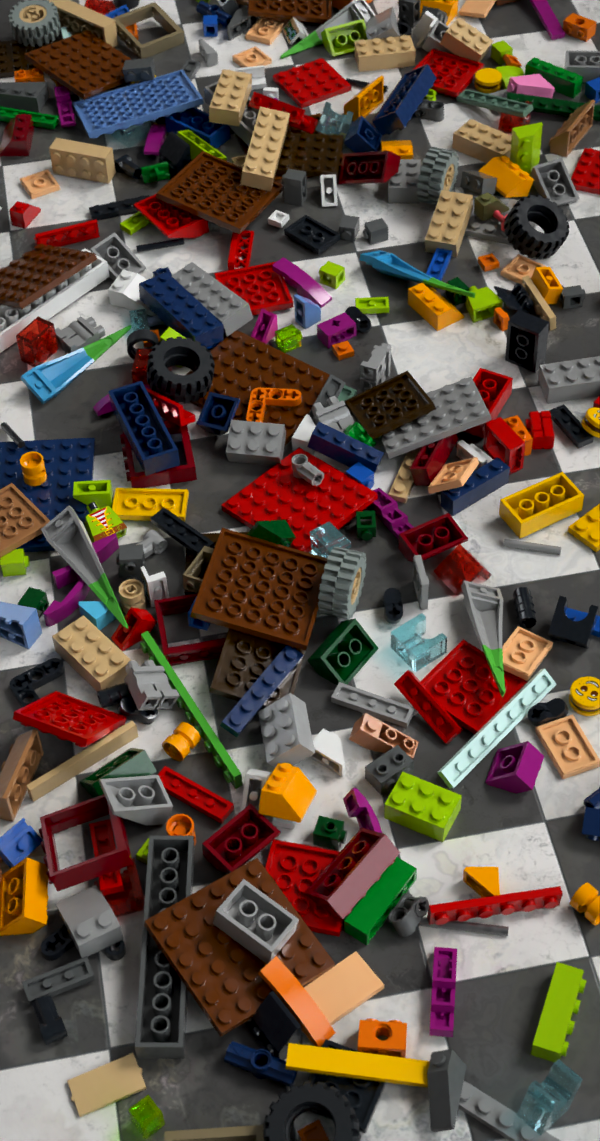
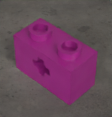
(336, 330)

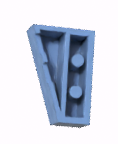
(19, 624)

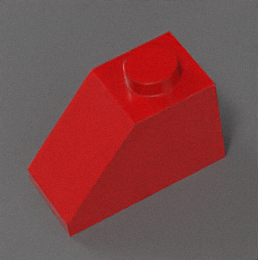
(23, 214)
(138, 622)

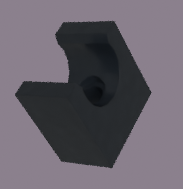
(572, 632)

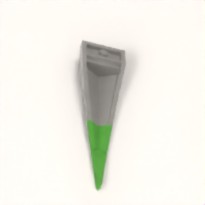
(352, 12)
(70, 539)
(486, 614)

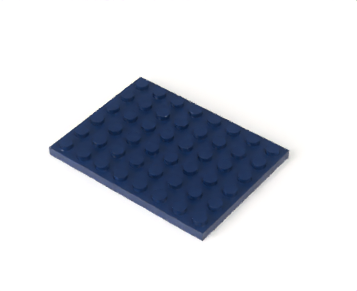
(64, 464)

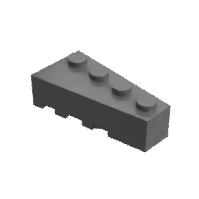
(24, 95)

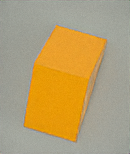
(482, 880)

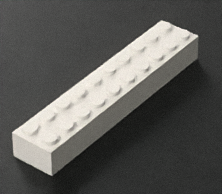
(15, 320)

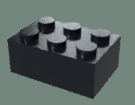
(526, 341)

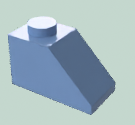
(306, 311)

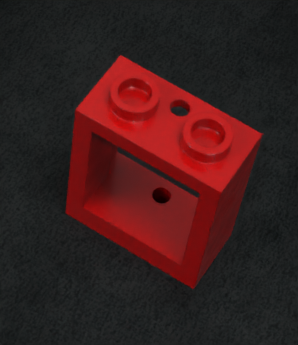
(504, 443)

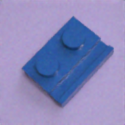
(18, 843)

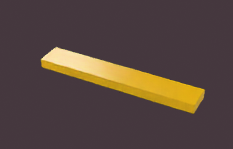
(357, 1065)

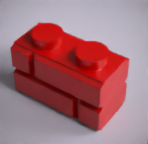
(540, 429)

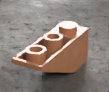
(380, 737)

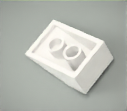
(125, 292)

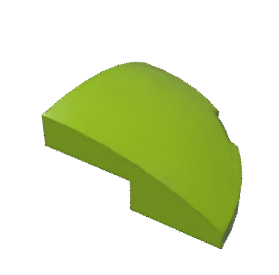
(507, 72)

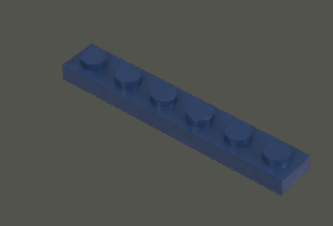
(261, 690)

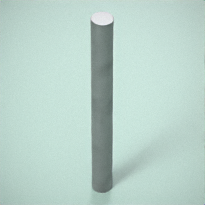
(468, 926)

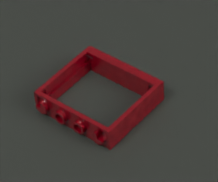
(169, 476)
(184, 653)
(91, 868)

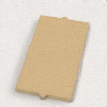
(106, 1084)

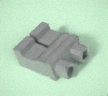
(79, 334)
(377, 367)
(334, 416)
(149, 685)

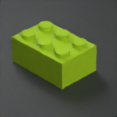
(422, 806)

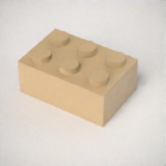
(466, 41)

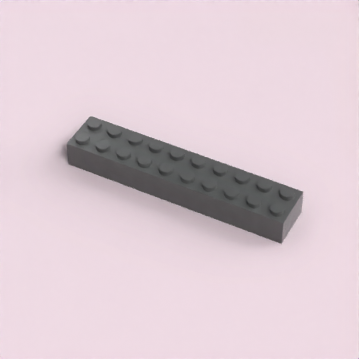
(161, 991)

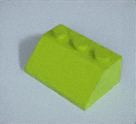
(341, 38)
(526, 146)

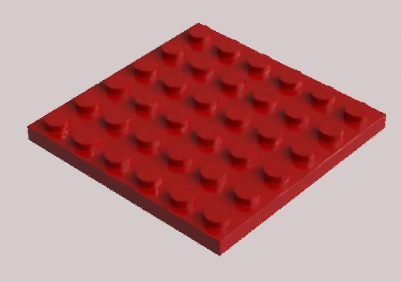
(304, 506)

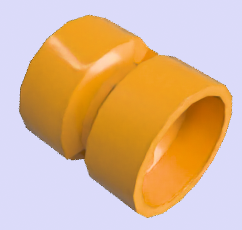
(33, 468)
(181, 741)
(587, 901)

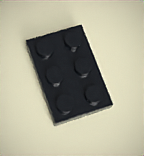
(312, 234)

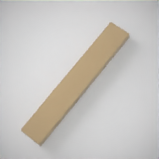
(82, 761)

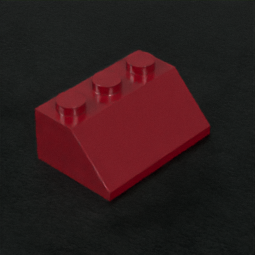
(17, 136)
(431, 538)
(239, 840)

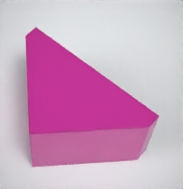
(265, 326)

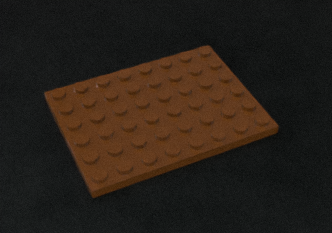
(248, 364)

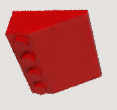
(171, 220)

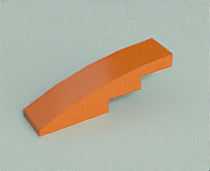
(297, 1001)

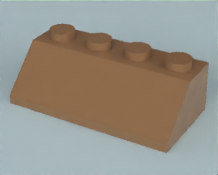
(572, 130)
(19, 772)

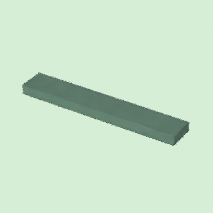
(495, 103)

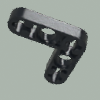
(27, 690)
(68, 943)

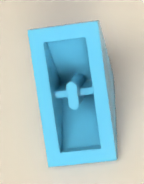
(96, 613)

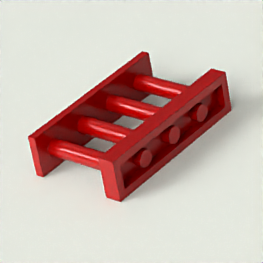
(297, 118)

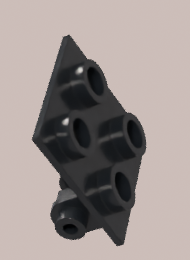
(516, 299)

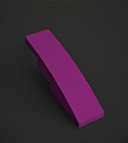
(155, 139)
(304, 283)
(388, 512)
(104, 549)
(443, 992)

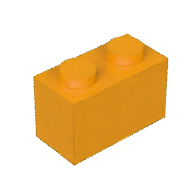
(547, 284)

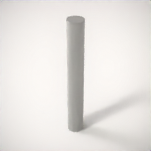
(532, 546)

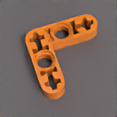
(266, 399)

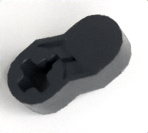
(364, 324)
(392, 599)
(129, 709)
(547, 712)

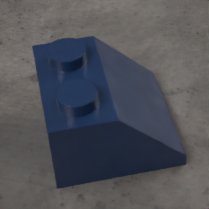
(363, 136)
(217, 413)

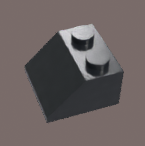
(175, 152)
(276, 1026)

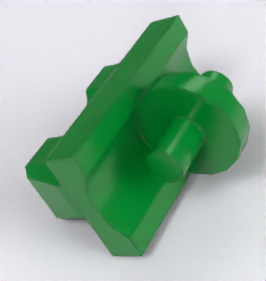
(155, 172)
(357, 432)

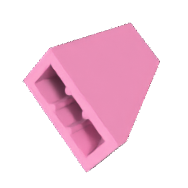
(531, 85)

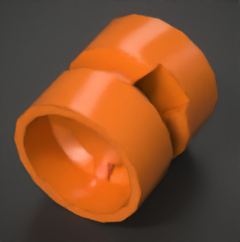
(181, 826)

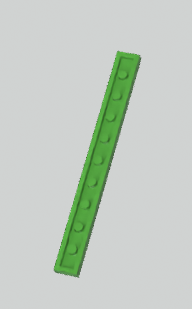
(193, 714)

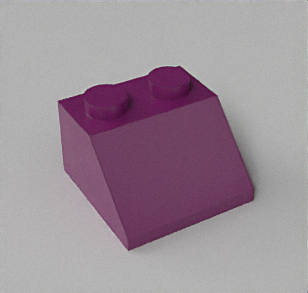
(515, 768)

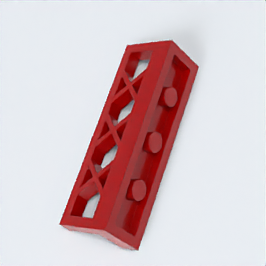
(69, 234)
(236, 251)
(171, 410)

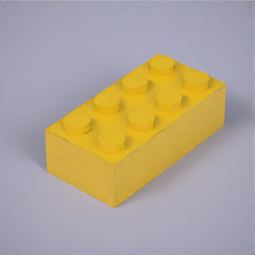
(541, 505)

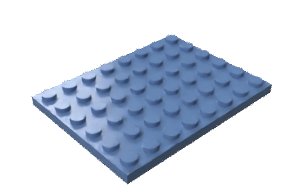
(137, 103)

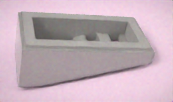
(208, 53)

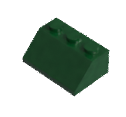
(343, 652)
(128, 764)

